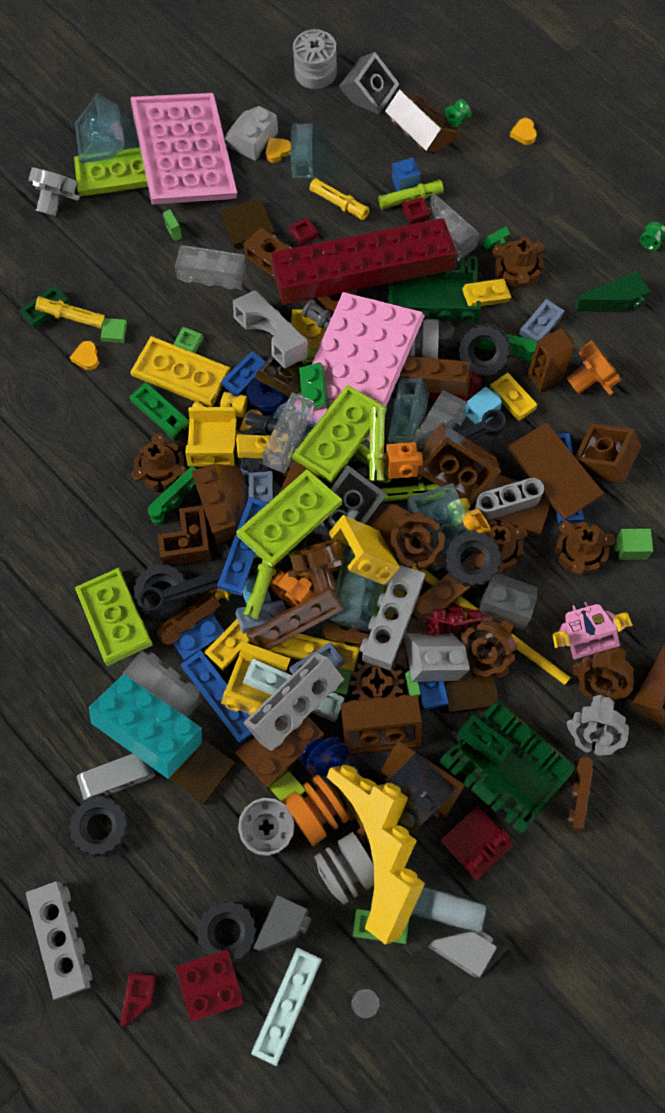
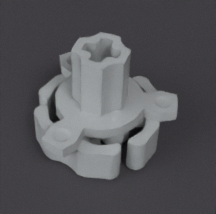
(52, 188)
(601, 725)

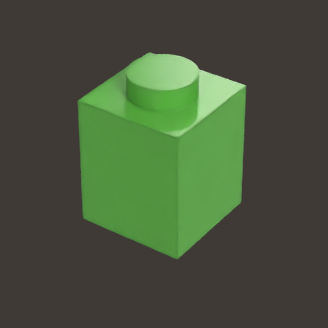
(634, 544)

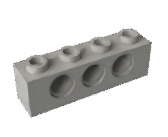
(385, 653)
(280, 703)
(40, 902)

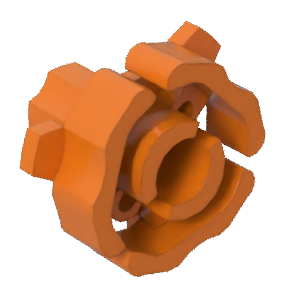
(595, 368)
(292, 589)

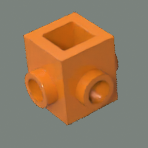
(402, 460)

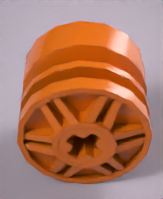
(316, 810)

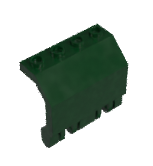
(439, 294)
(525, 776)

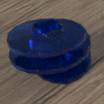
(264, 397)
(324, 754)

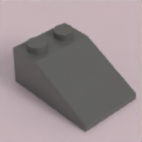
(358, 500)

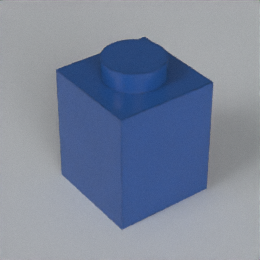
(405, 174)

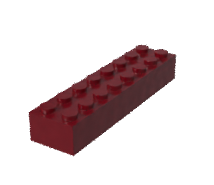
(363, 261)

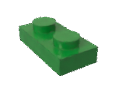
(314, 385)

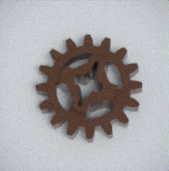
(364, 683)

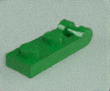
(520, 347)
(159, 410)
(172, 497)

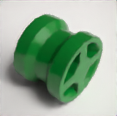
(458, 112)
(652, 236)

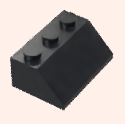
(424, 790)

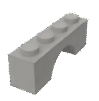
(256, 313)

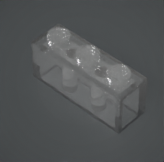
(210, 267)
(288, 432)
(163, 683)

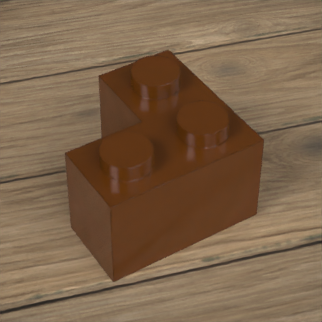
(191, 543)

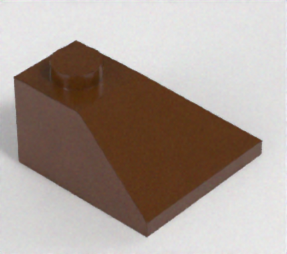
(386, 519)

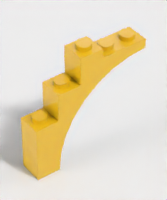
(391, 845)

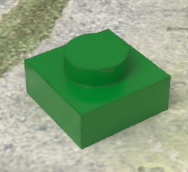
(496, 238)

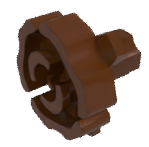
(519, 259)
(159, 463)
(422, 538)
(507, 539)
(583, 546)
(318, 561)
(490, 646)
(605, 671)

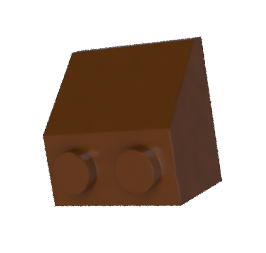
(609, 451)

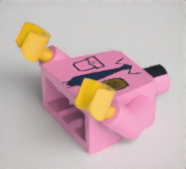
(590, 629)

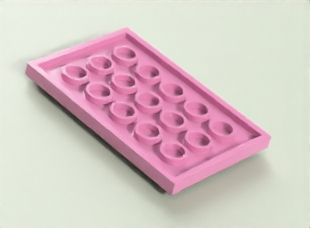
(183, 148)
(366, 348)

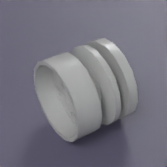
(315, 59)
(426, 340)
(276, 815)
(346, 868)

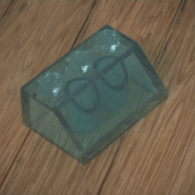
(99, 131)
(447, 510)
(357, 595)

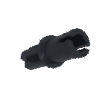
(261, 422)

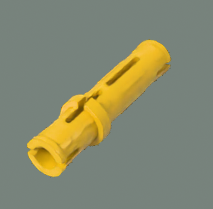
(346, 203)
(66, 311)

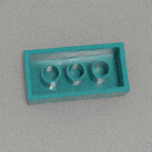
(145, 725)

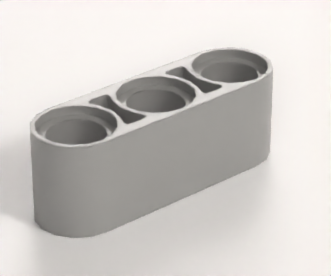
(517, 491)
(114, 777)

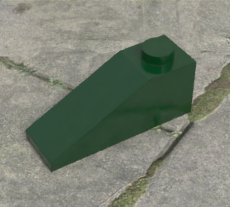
(617, 296)

